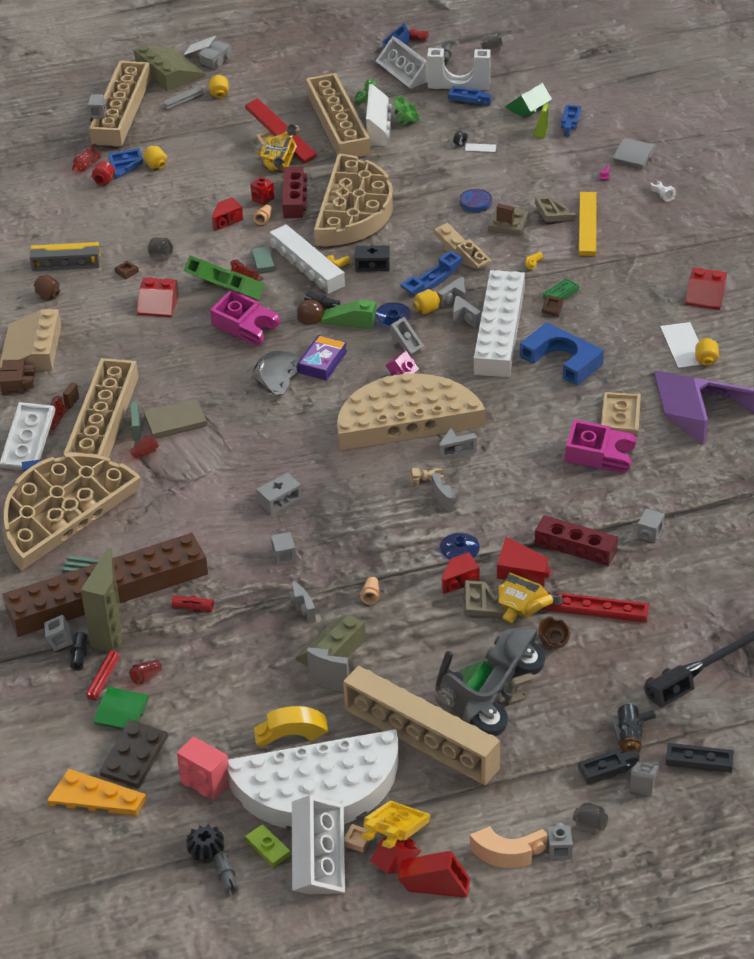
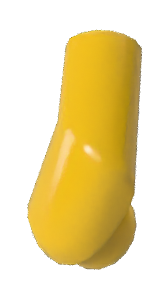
(531, 261)

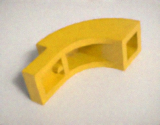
(291, 721)

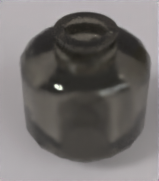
(491, 42)
(160, 248)
(590, 818)

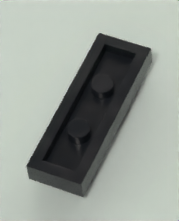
(699, 757)

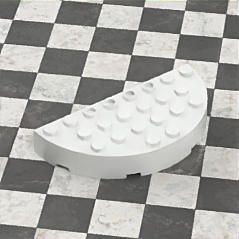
(345, 771)

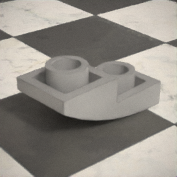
(443, 492)
(302, 602)

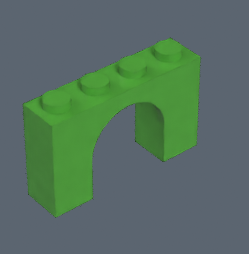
(224, 278)

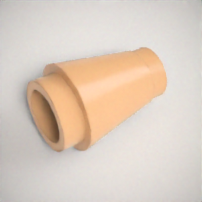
(263, 215)
(370, 591)

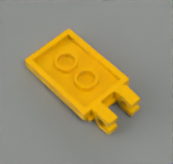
(394, 821)

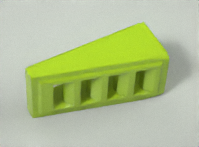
(542, 125)

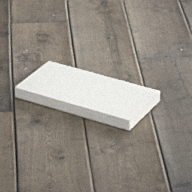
(27, 434)

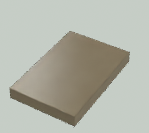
(175, 418)

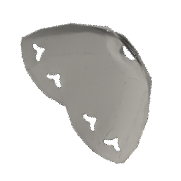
(273, 368)

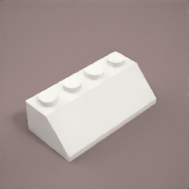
(404, 63)
(378, 117)
(318, 846)

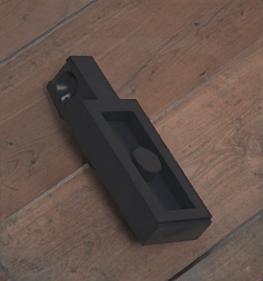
(607, 765)

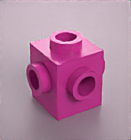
(401, 364)

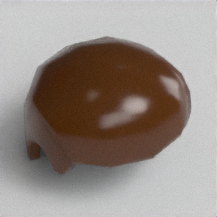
(309, 312)
(554, 632)

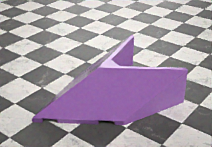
(684, 402)

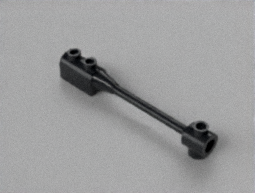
(679, 680)

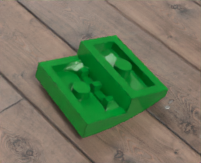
(119, 707)

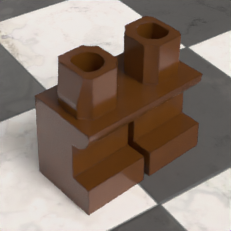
(16, 376)

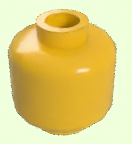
(218, 86)
(154, 157)
(426, 301)
(707, 351)

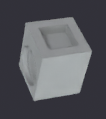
(650, 525)
(283, 548)

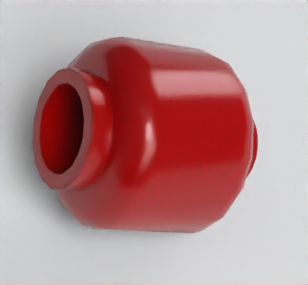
(103, 173)

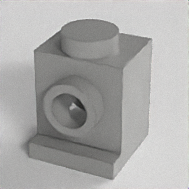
(97, 106)
(58, 633)
(560, 837)

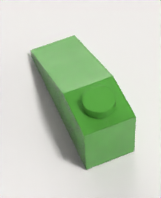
(353, 314)

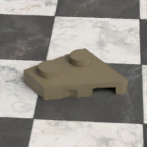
(552, 210)
(481, 601)

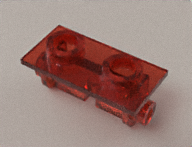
(83, 161)
(239, 267)
(57, 402)

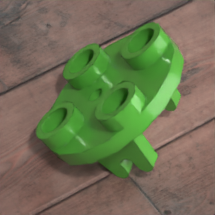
(363, 95)
(406, 110)

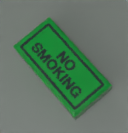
(562, 289)

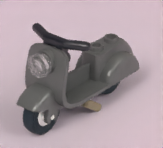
(512, 654)

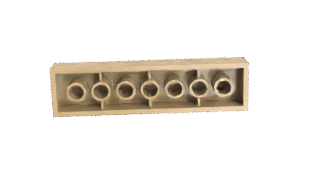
(122, 100)
(338, 115)
(103, 408)
(422, 725)

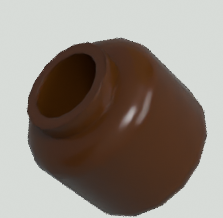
(47, 287)

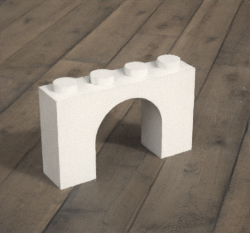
(441, 78)

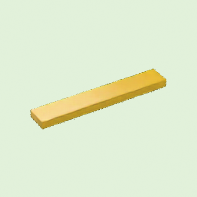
(587, 224)

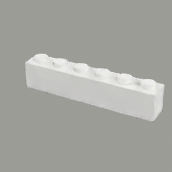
(307, 259)

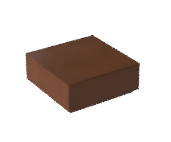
(505, 213)
(126, 269)
(553, 305)
(71, 395)

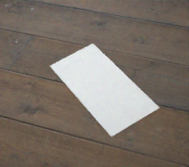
(682, 343)

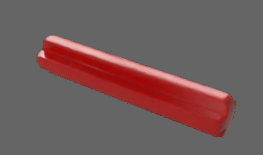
(102, 675)

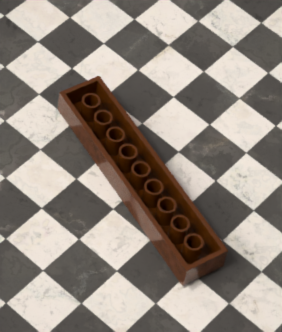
(136, 576)

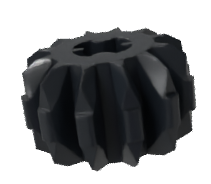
(205, 842)

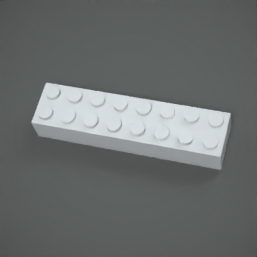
(499, 323)

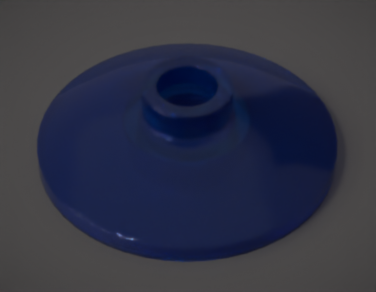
(392, 312)
(459, 544)

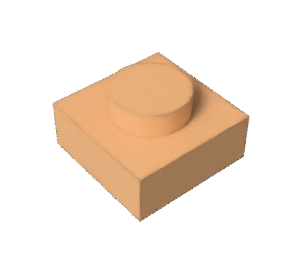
(353, 838)

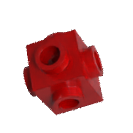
(262, 191)

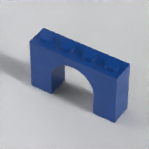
(550, 338)

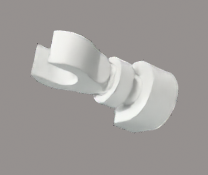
(665, 193)

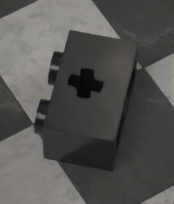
(372, 258)

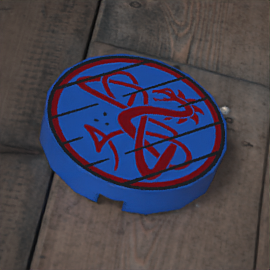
(475, 200)

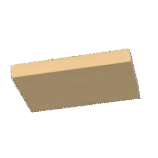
(621, 412)

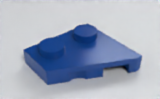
(125, 161)

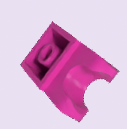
(243, 317)
(599, 446)

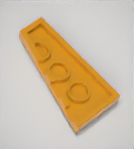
(95, 794)

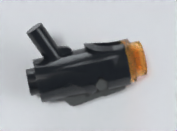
(628, 727)

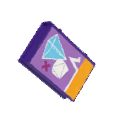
(322, 357)

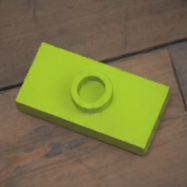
(267, 846)

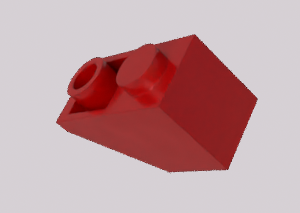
(226, 213)
(457, 571)
(390, 859)

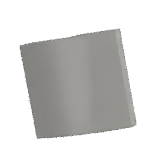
(634, 153)
(326, 669)

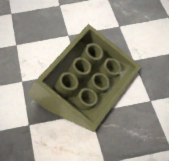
(168, 66)
(103, 605)

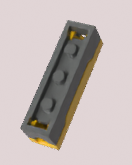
(65, 256)

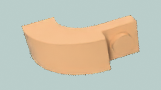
(507, 852)

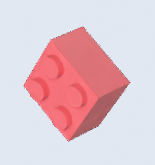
(203, 768)

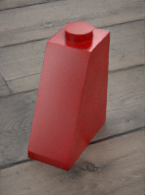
(522, 562)
(434, 875)

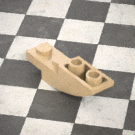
(468, 250)

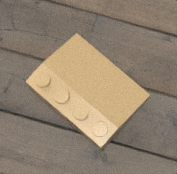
(33, 339)

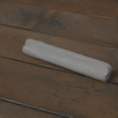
(184, 97)

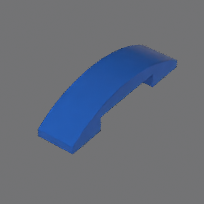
(447, 265)

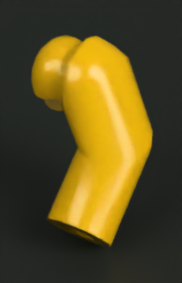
(340, 262)

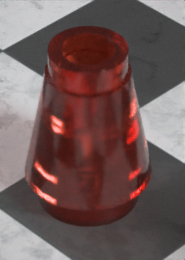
(144, 446)
(144, 671)

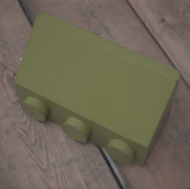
(340, 636)

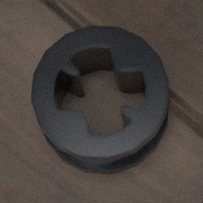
(460, 138)

